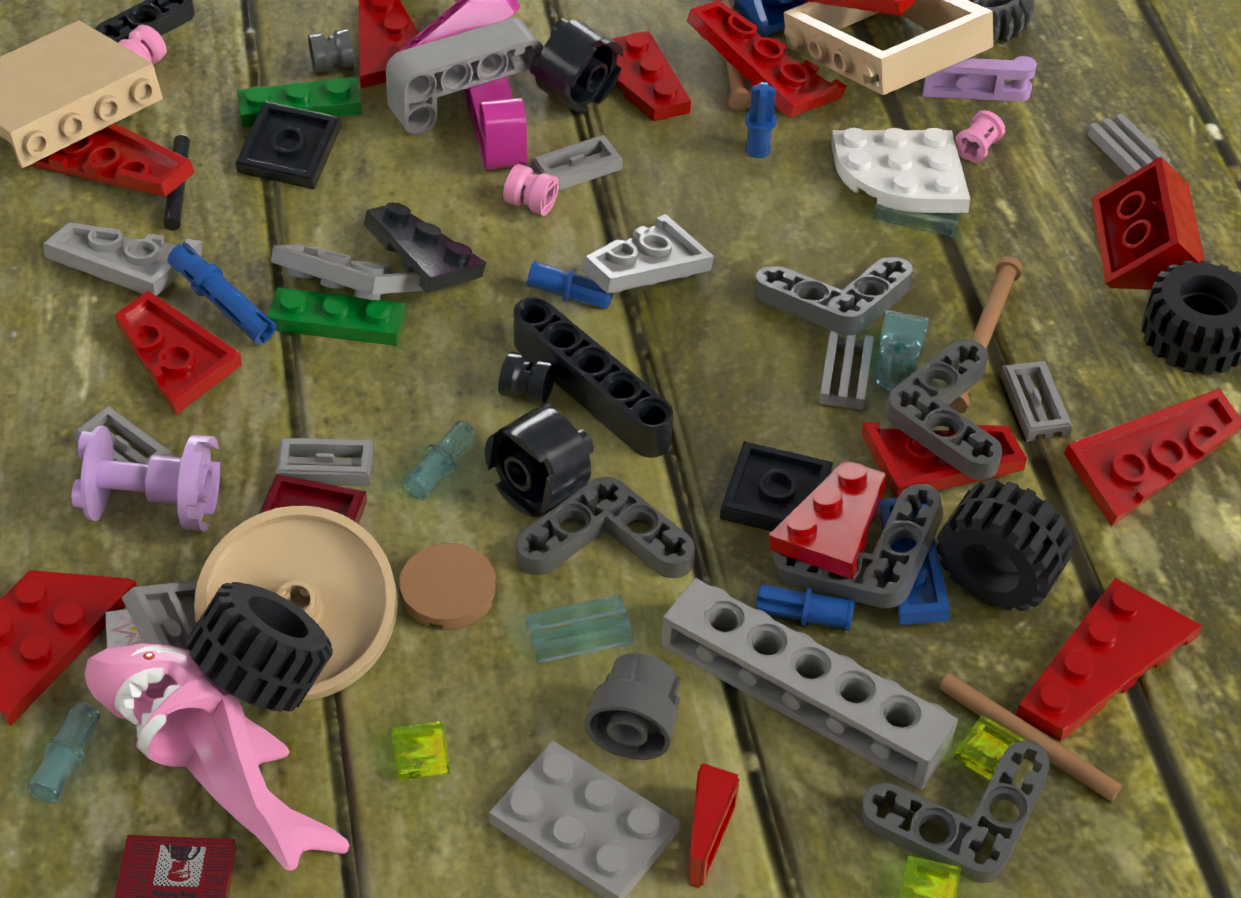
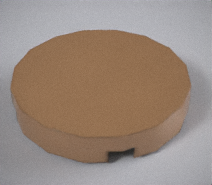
(447, 586)

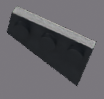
(423, 247)

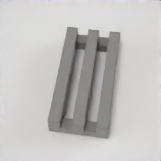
(1131, 139)
(579, 162)
(850, 346)
(1020, 405)
(130, 432)
(324, 466)

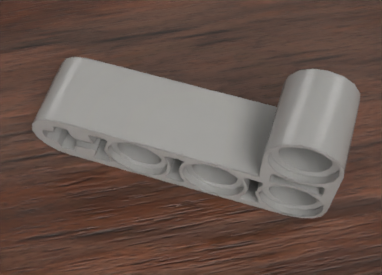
(454, 64)

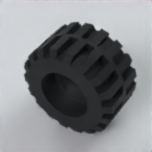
(1195, 317)
(1005, 545)
(259, 646)

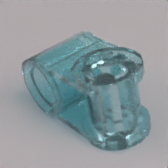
(900, 347)

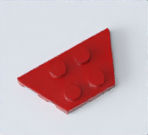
(46, 627)

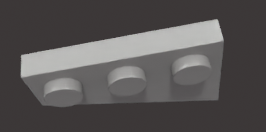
(114, 258)
(648, 258)
(338, 272)

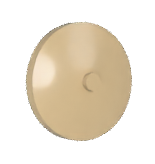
(322, 567)

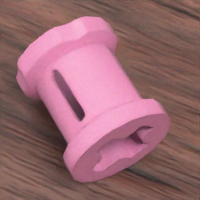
(979, 136)

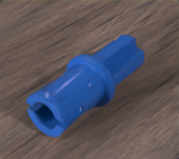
(760, 120)
(567, 285)
(805, 606)

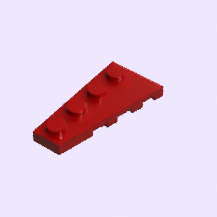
(764, 59)
(123, 160)
(1148, 453)
(1104, 656)

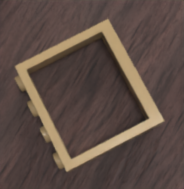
(956, 34)

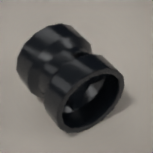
(526, 378)

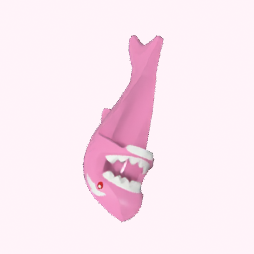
(200, 726)

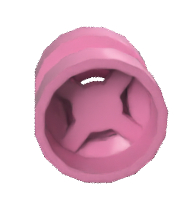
(146, 43)
(531, 189)

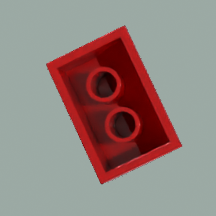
(1145, 226)

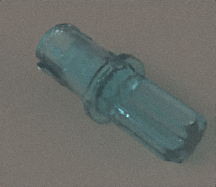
(439, 460)
(64, 753)

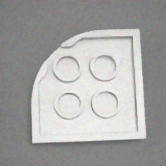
(903, 168)

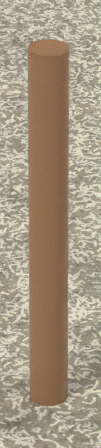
(1058, 755)

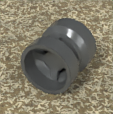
(334, 50)

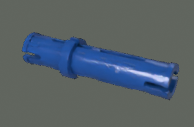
(209, 282)

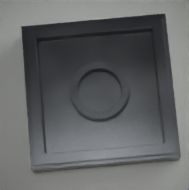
(288, 145)
(770, 485)

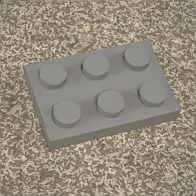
(584, 822)

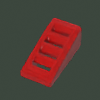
(713, 809)

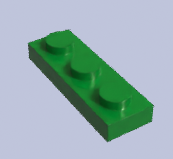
(331, 97)
(337, 316)

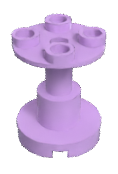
(180, 481)

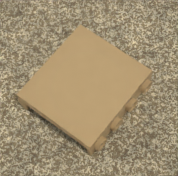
(69, 89)

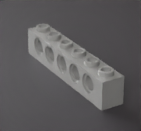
(820, 703)

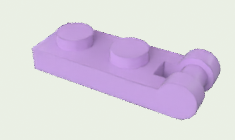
(983, 80)

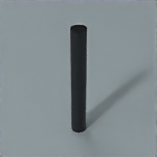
(175, 199)

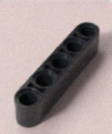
(594, 377)

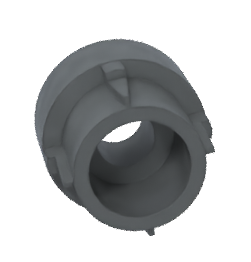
(635, 708)

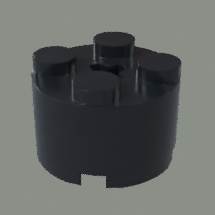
(577, 65)
(539, 459)

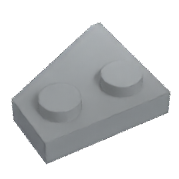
(163, 612)

